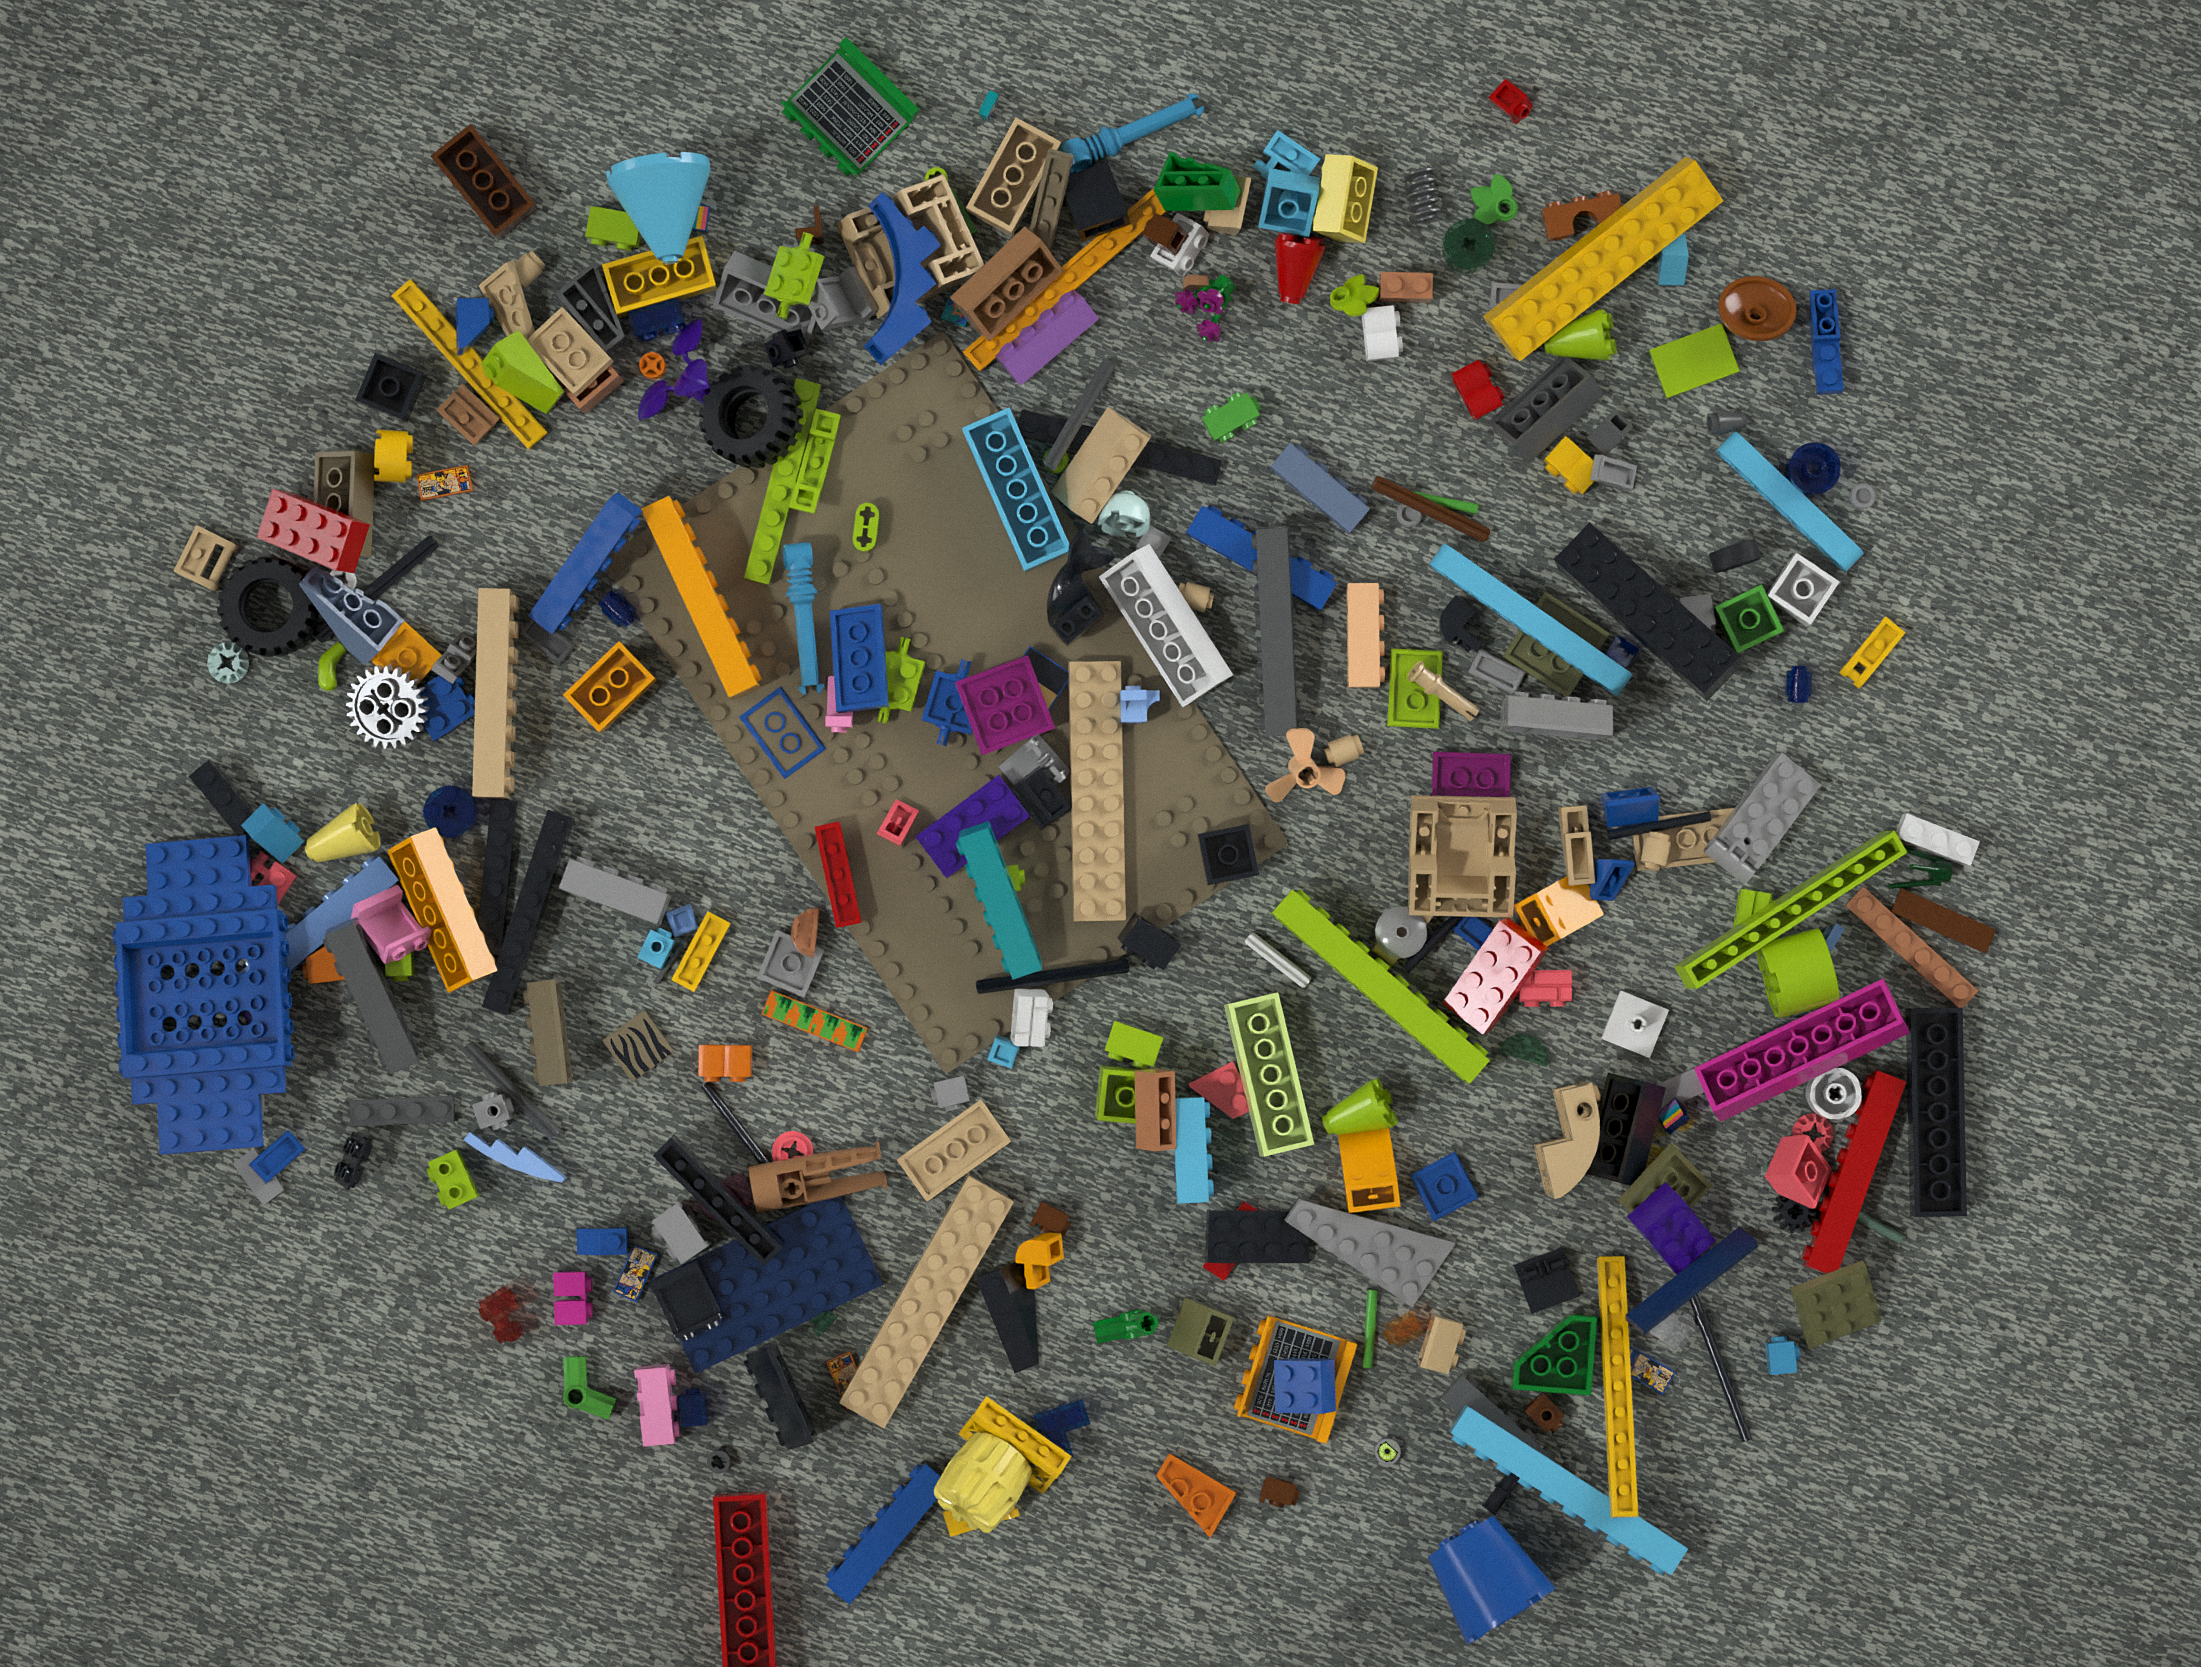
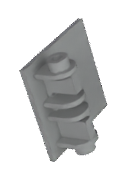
(1029, 757)

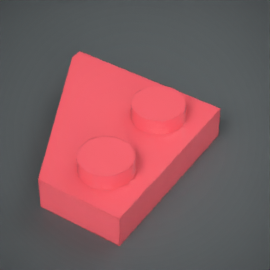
(1223, 1089)

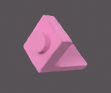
(836, 721)

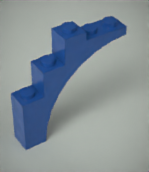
(911, 281)

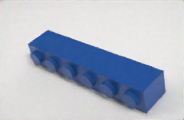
(1236, 544)
(585, 563)
(885, 1535)

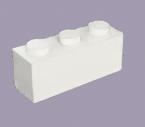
(1937, 840)

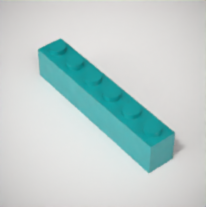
(1000, 900)

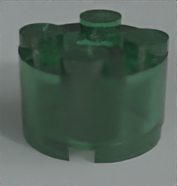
(1464, 260)

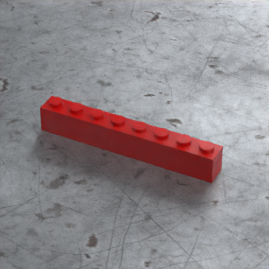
(1854, 1173)

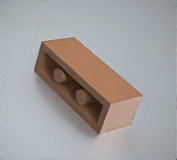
(1155, 1109)

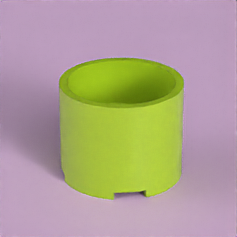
(1798, 973)

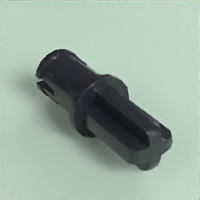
(1501, 1493)

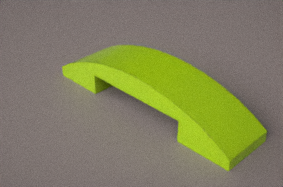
(815, 461)

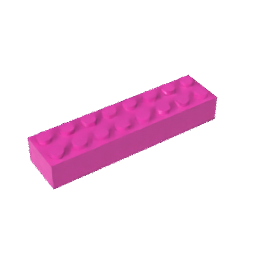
(1801, 1050)

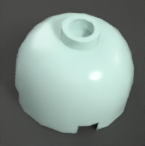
(1125, 514)

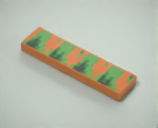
(814, 1021)

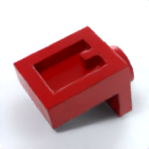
(1511, 101)

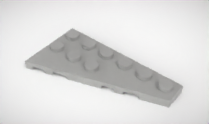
(1384, 1252)

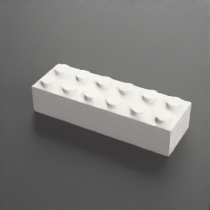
(1165, 625)

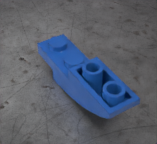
(1825, 342)

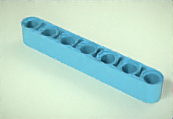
(1789, 501)

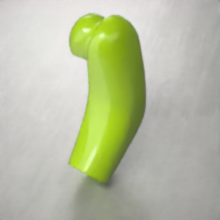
(327, 666)

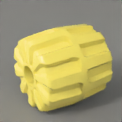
(983, 1481)

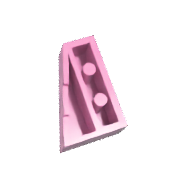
(657, 1404)

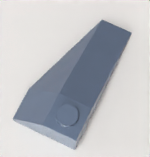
(354, 618)

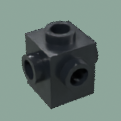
(786, 348)

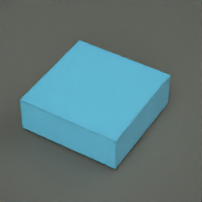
(1003, 1052)

